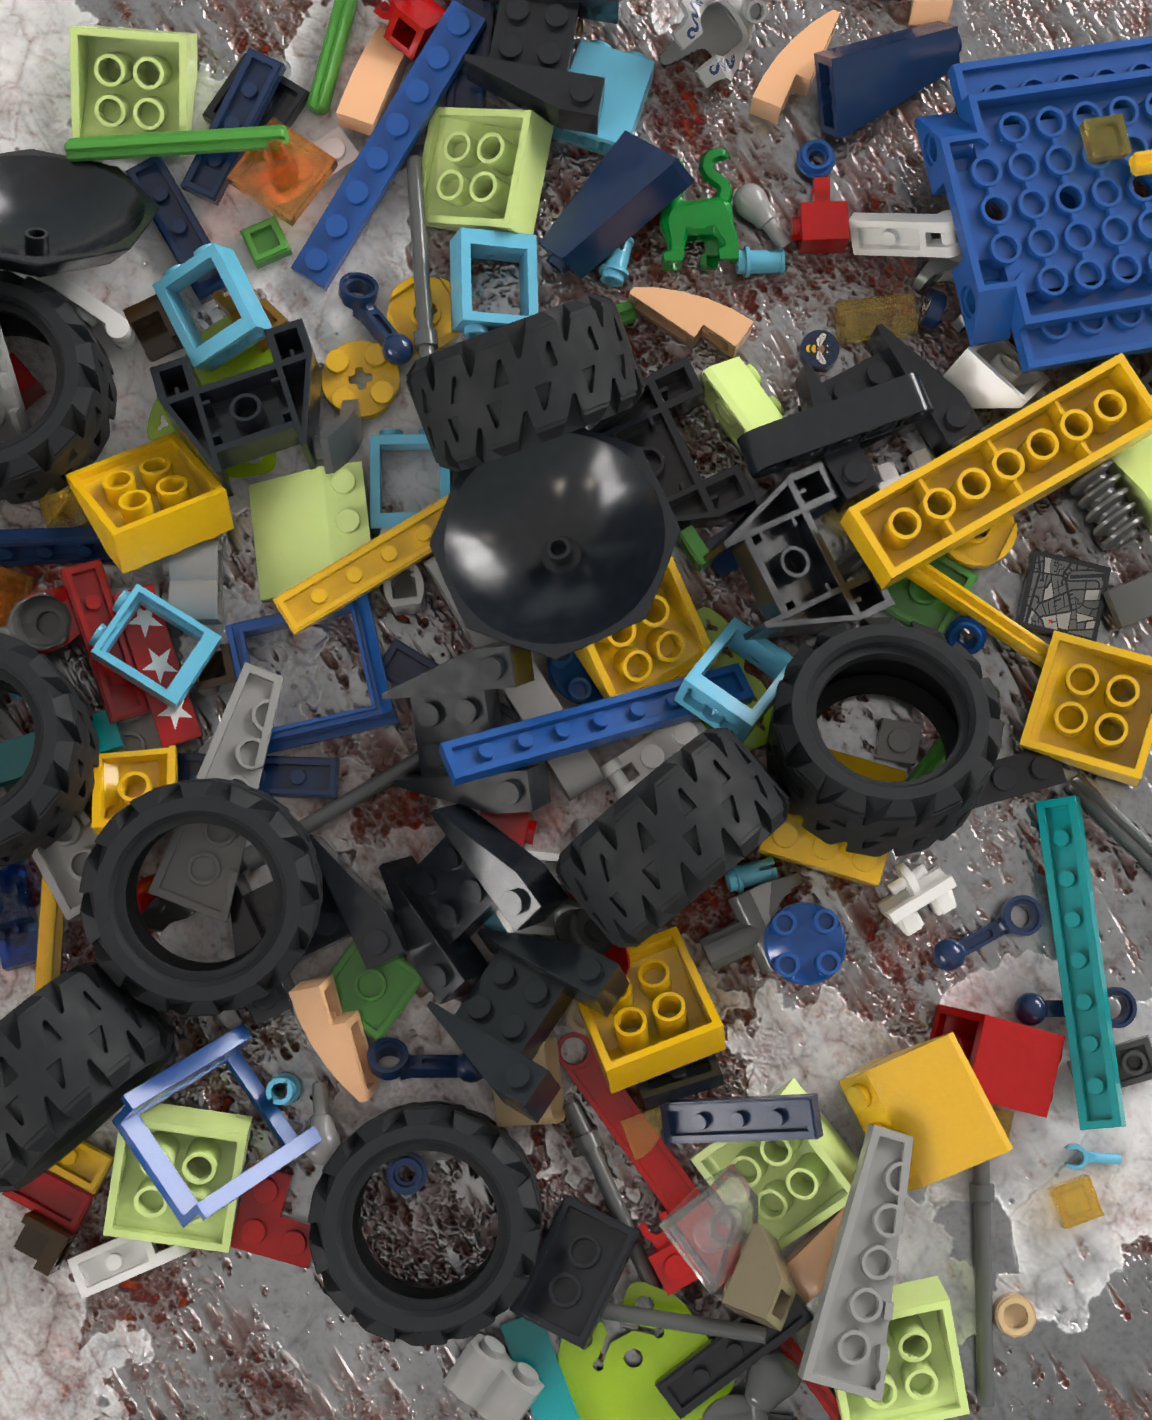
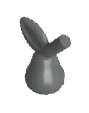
(768, 1384)

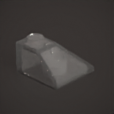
(712, 1225)

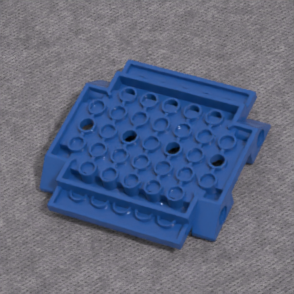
(1055, 275)

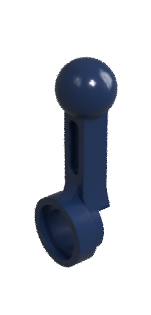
(395, 347)
(951, 954)
(1033, 1009)
(418, 1065)

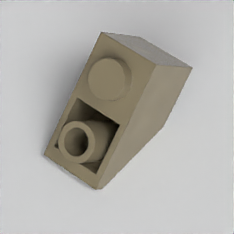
(761, 1281)

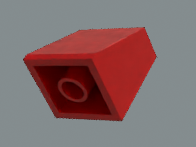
(1009, 1059)

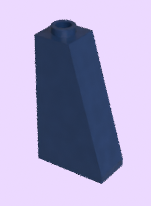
(880, 72)
(614, 204)

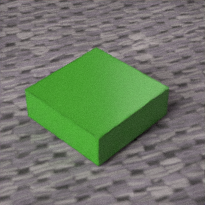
(266, 242)
(694, 548)

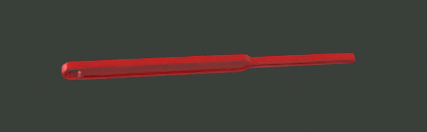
(657, 1168)

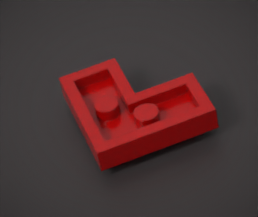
(264, 1229)

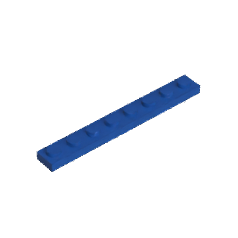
(389, 145)
(578, 728)

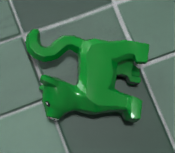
(701, 221)

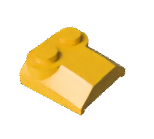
(128, 776)

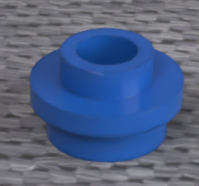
(820, 149)
(966, 622)
(400, 1185)

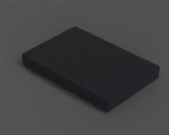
(576, 1271)

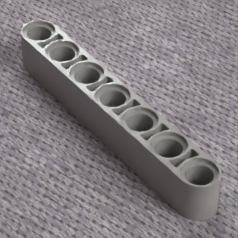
(572, 772)

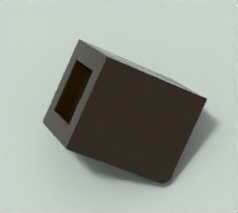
(153, 328)
(218, 674)
(44, 1242)

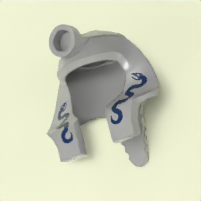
(721, 29)

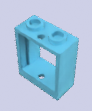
(494, 246)
(234, 338)
(389, 441)
(125, 609)
(703, 696)

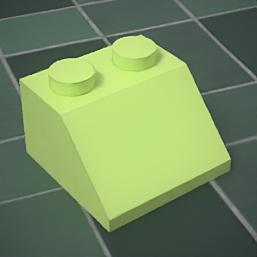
(737, 398)

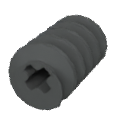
(1107, 507)

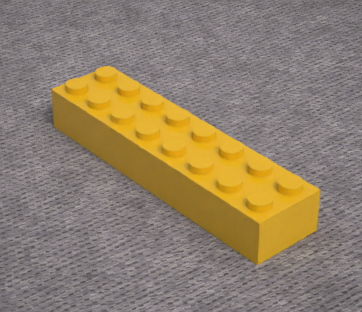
(1000, 471)

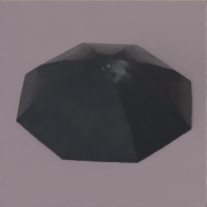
(66, 213)
(556, 543)

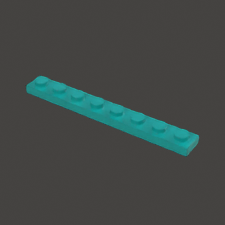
(1080, 964)

